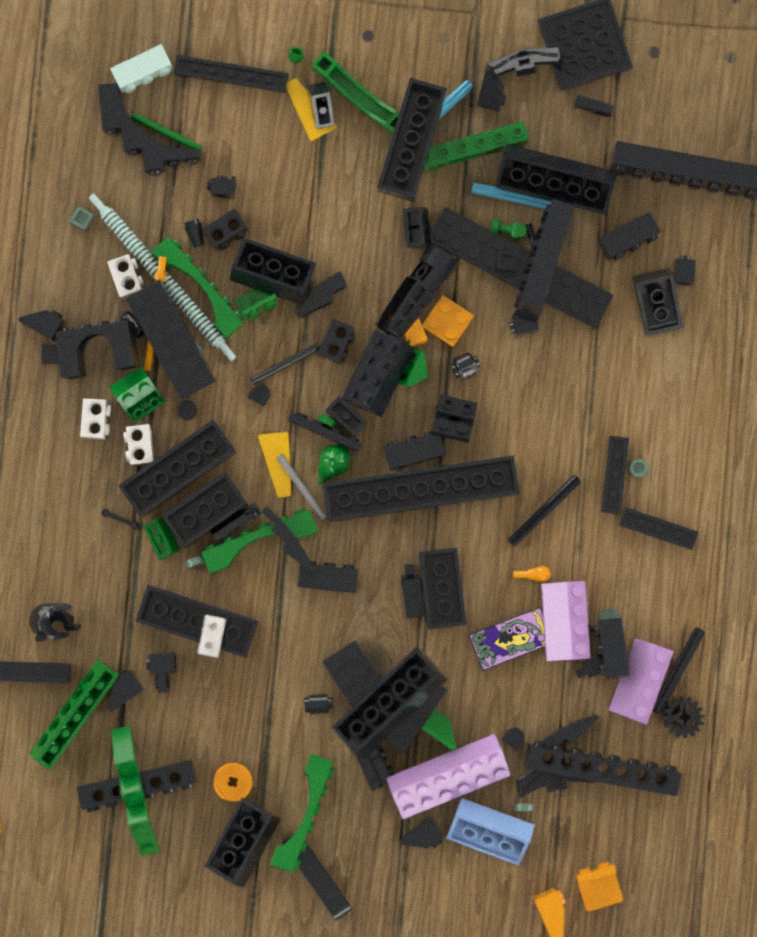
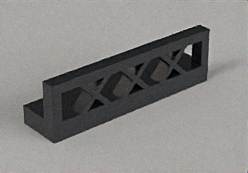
(35, 672)

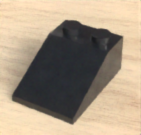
(658, 301)

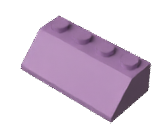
(565, 621)
(639, 691)

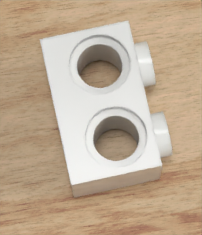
(121, 278)
(89, 419)
(144, 444)
(212, 636)

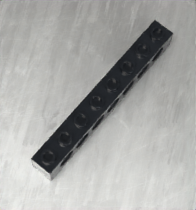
(668, 785)

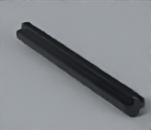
(544, 510)
(678, 670)

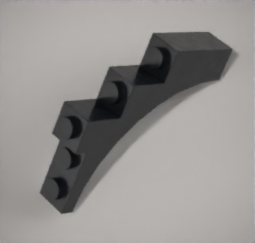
(155, 154)

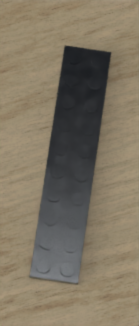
(480, 248)

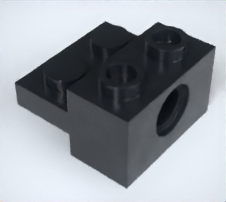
(454, 418)
(163, 665)

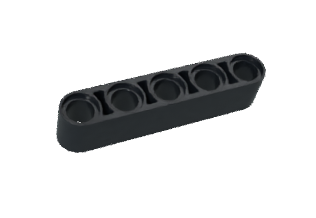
(322, 883)

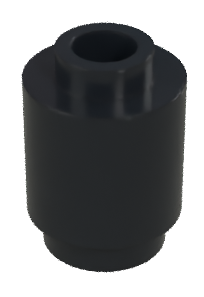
(317, 704)

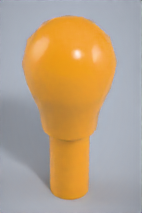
(539, 574)

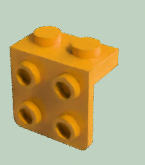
(599, 886)

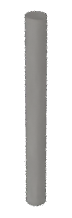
(302, 488)

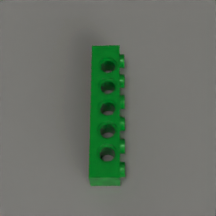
(476, 146)
(73, 714)

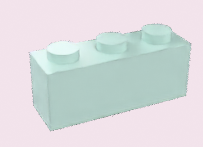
(142, 69)

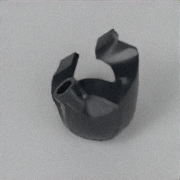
(44, 616)

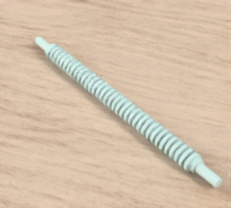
(181, 299)

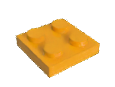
(447, 321)

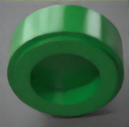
(329, 422)

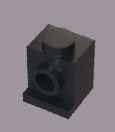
(222, 187)

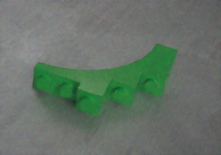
(132, 791)

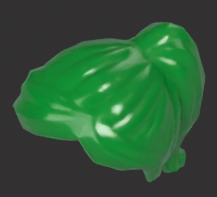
(332, 462)

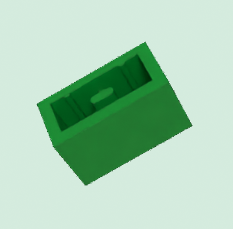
(137, 394)

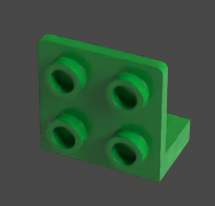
(254, 303)

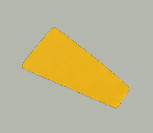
(300, 99)
(272, 447)

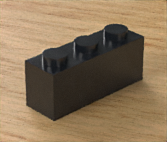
(629, 237)
(413, 450)
(329, 577)
(612, 648)

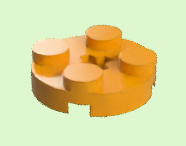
(237, 771)

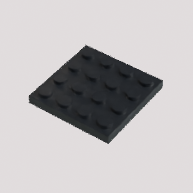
(588, 43)

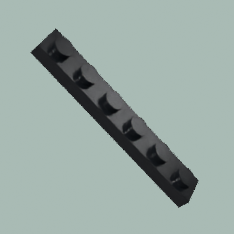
(231, 73)

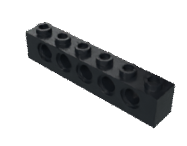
(185, 769)

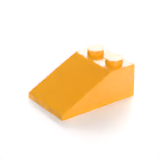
(551, 910)

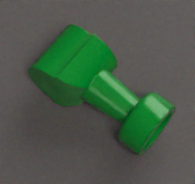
(516, 231)

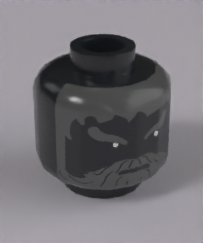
(465, 366)

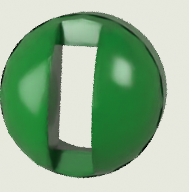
(295, 55)

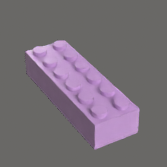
(448, 776)

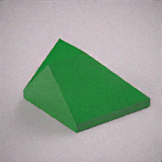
(415, 370)
(440, 728)

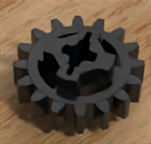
(691, 716)

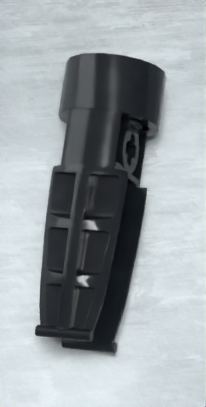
(417, 291)

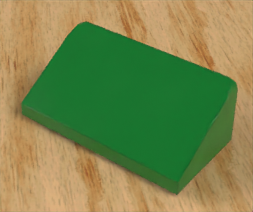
(161, 538)

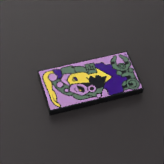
(509, 639)

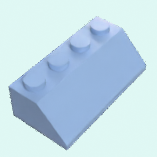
(490, 831)

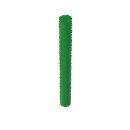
(166, 132)

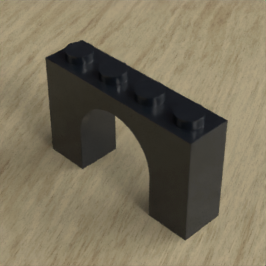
(73, 342)

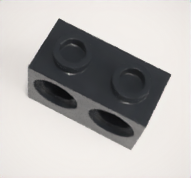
(222, 225)
(417, 227)
(331, 340)

